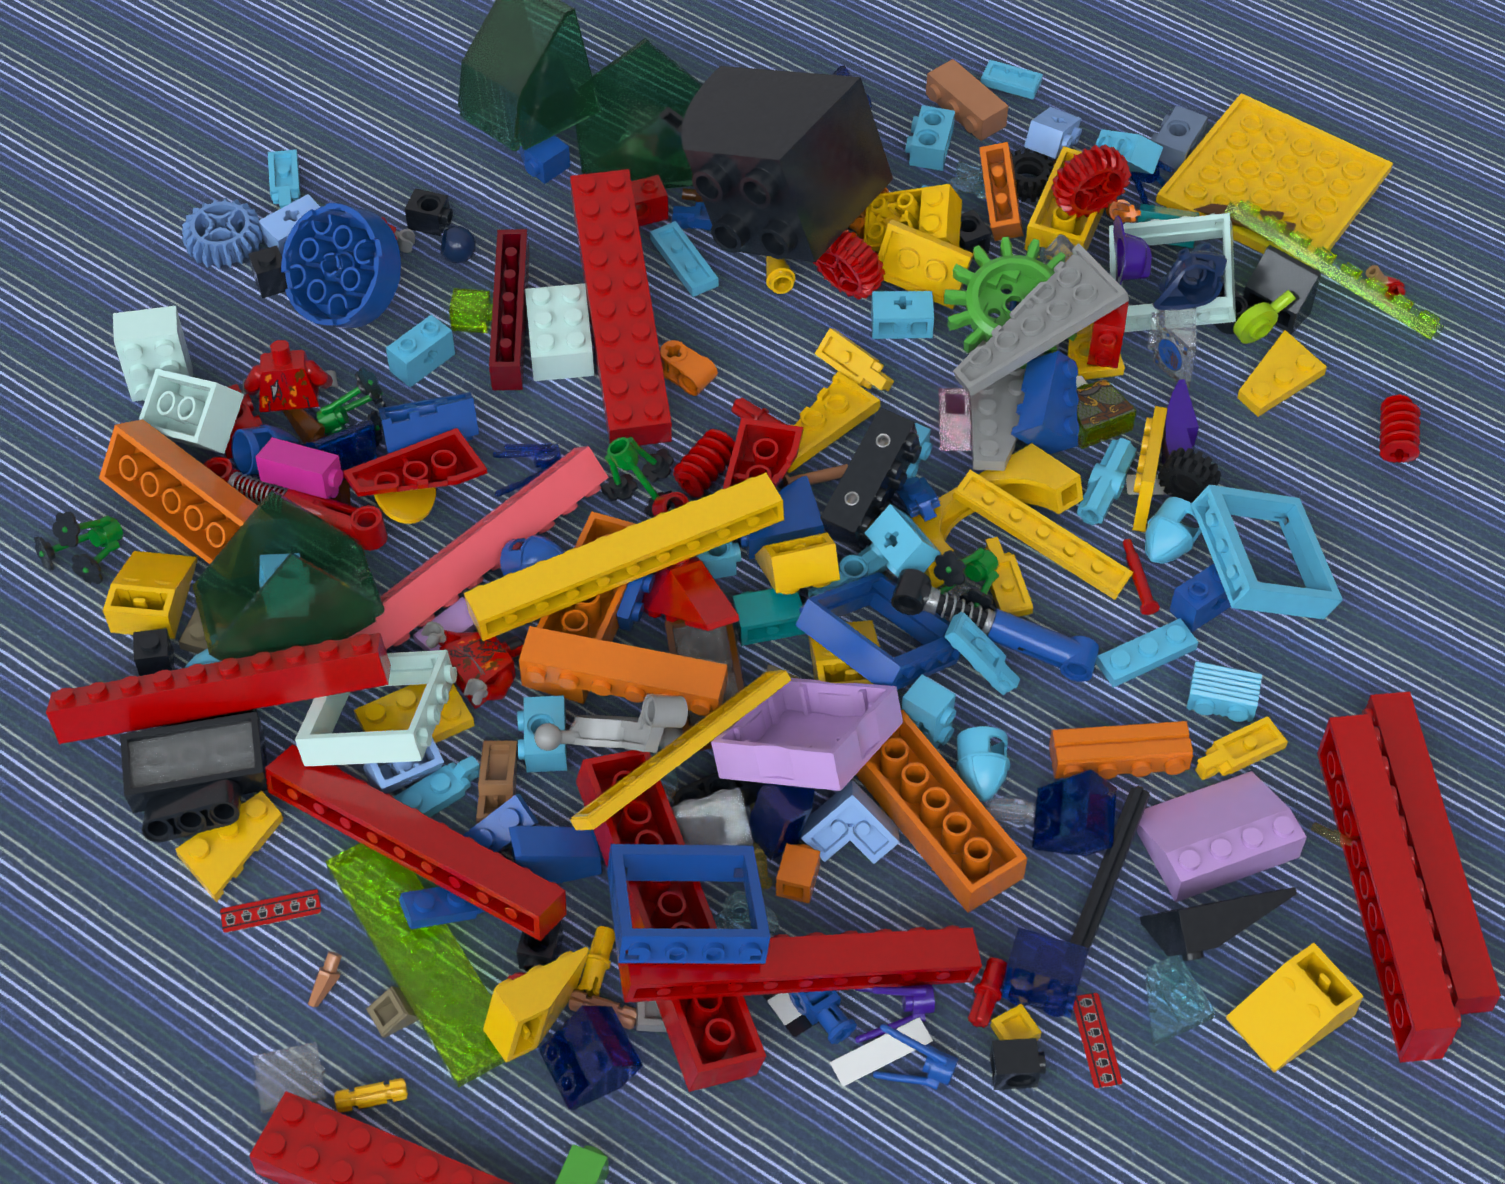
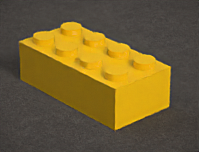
(1050, 220)

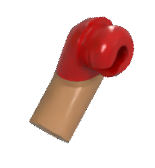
(1394, 284)

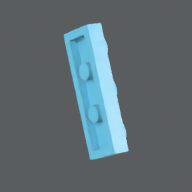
(684, 259)
(1146, 652)

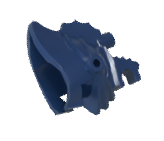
(1192, 280)

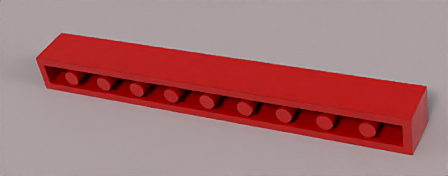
(219, 688)
(419, 843)
(1436, 853)
(817, 964)

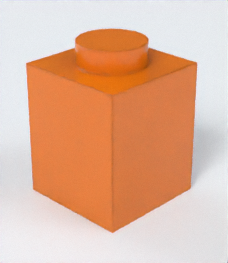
(798, 872)

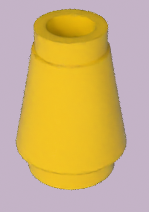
(779, 275)

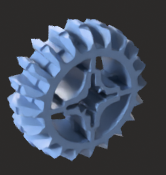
(222, 233)

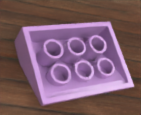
(1219, 835)

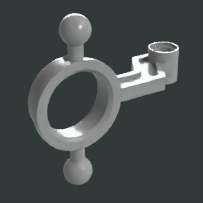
(657, 726)

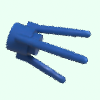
(938, 1064)

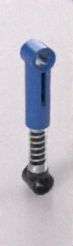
(1072, 655)

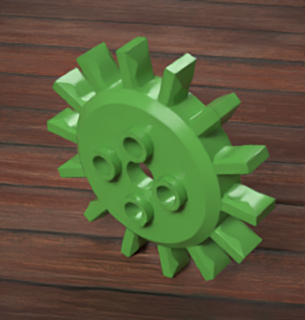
(984, 289)

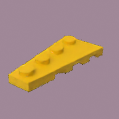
(833, 415)
(1148, 466)

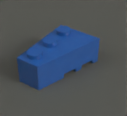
(1049, 404)
(424, 419)

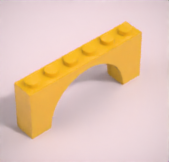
(1029, 477)

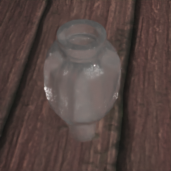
(1011, 810)

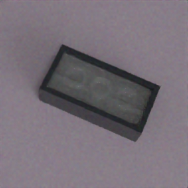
(193, 755)

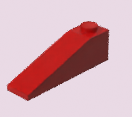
(762, 449)
(427, 464)
(689, 594)

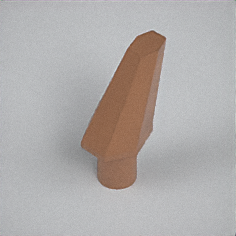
(325, 979)

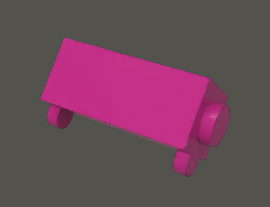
(300, 468)

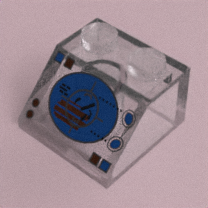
(1174, 342)

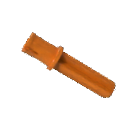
(1124, 210)

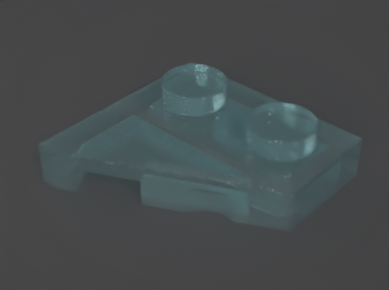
(1174, 1000)

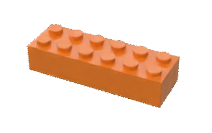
(174, 488)
(591, 617)
(942, 817)

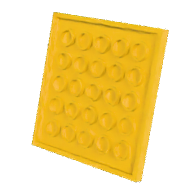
(1281, 168)

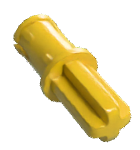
(597, 961)

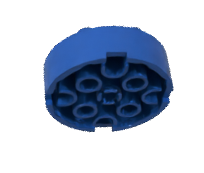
(341, 266)

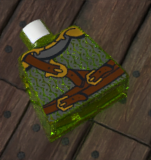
(1101, 412)

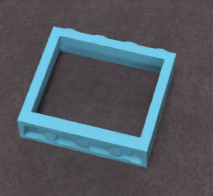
(1244, 592)

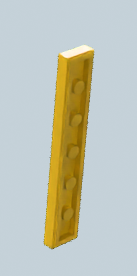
(1042, 534)

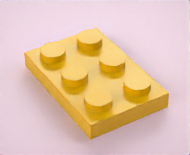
(921, 261)
(398, 709)

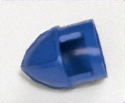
(250, 441)
(533, 550)

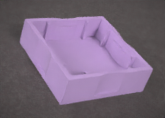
(809, 734)

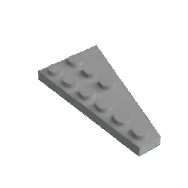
(1048, 315)
(993, 419)

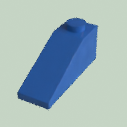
(546, 159)

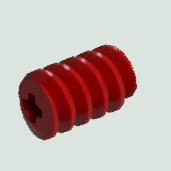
(1399, 429)
(704, 462)

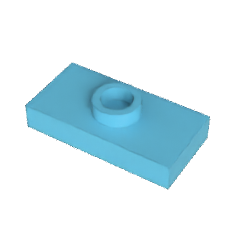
(1011, 79)

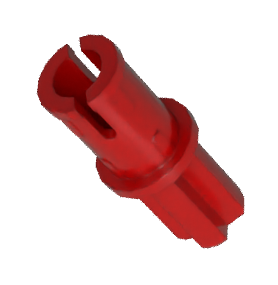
(746, 409)
(987, 992)

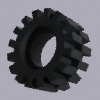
(1035, 165)
(1187, 474)

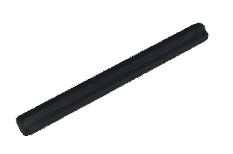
(1110, 868)

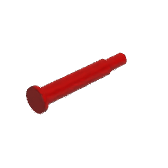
(1148, 605)

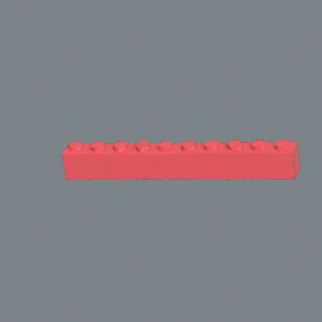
(480, 547)

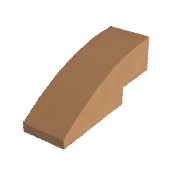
(496, 776)

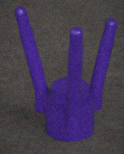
(915, 999)

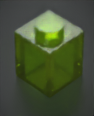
(470, 310)

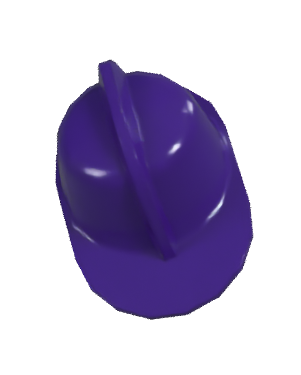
(1131, 253)

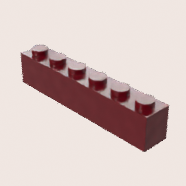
(509, 310)

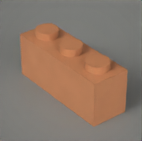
(973, 102)

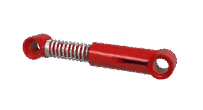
(361, 523)

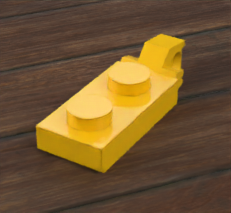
(852, 361)
(1009, 588)
(1241, 749)

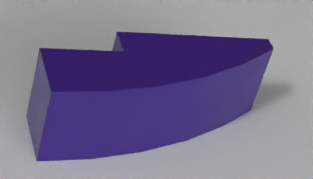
(1180, 422)

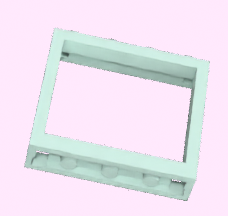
(1184, 230)
(322, 747)

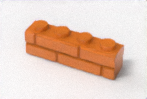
(1122, 749)

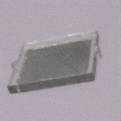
(289, 1070)

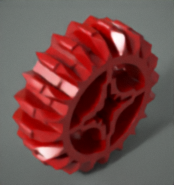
(1091, 181)
(851, 266)

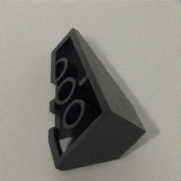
(1210, 924)

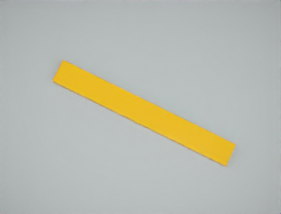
(679, 750)

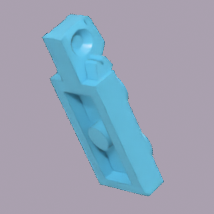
(284, 177)
(981, 653)
(441, 787)

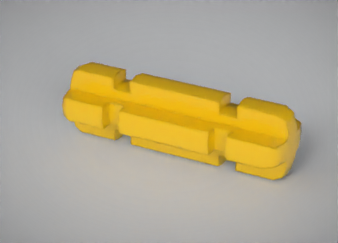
(370, 1095)

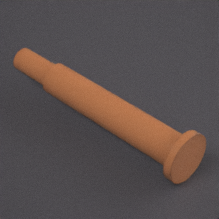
(819, 476)

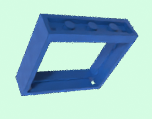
(821, 622)
(687, 863)

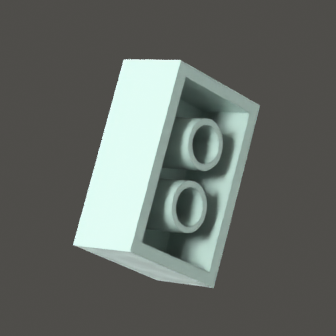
(559, 332)
(150, 342)
(191, 410)

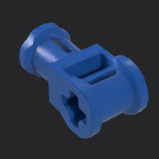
(825, 1009)

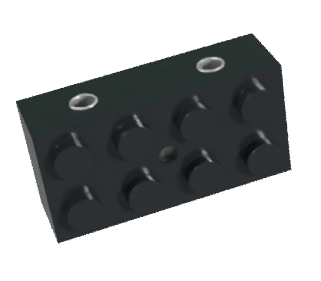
(871, 479)

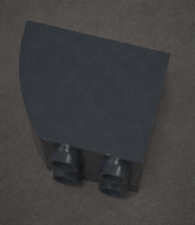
(783, 159)

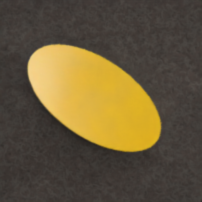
(408, 505)

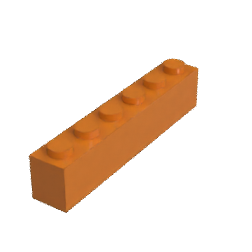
(621, 669)

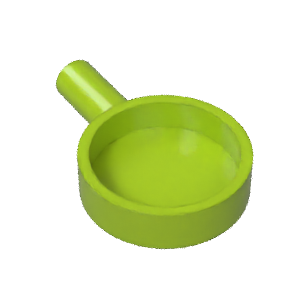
(1260, 319)

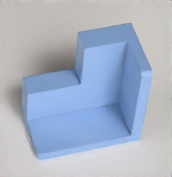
(853, 818)

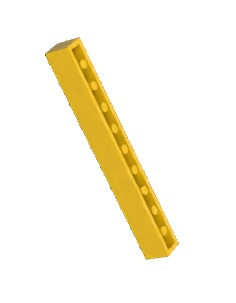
(624, 556)

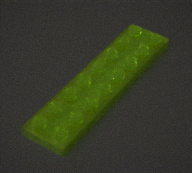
(1345, 274)
(422, 961)

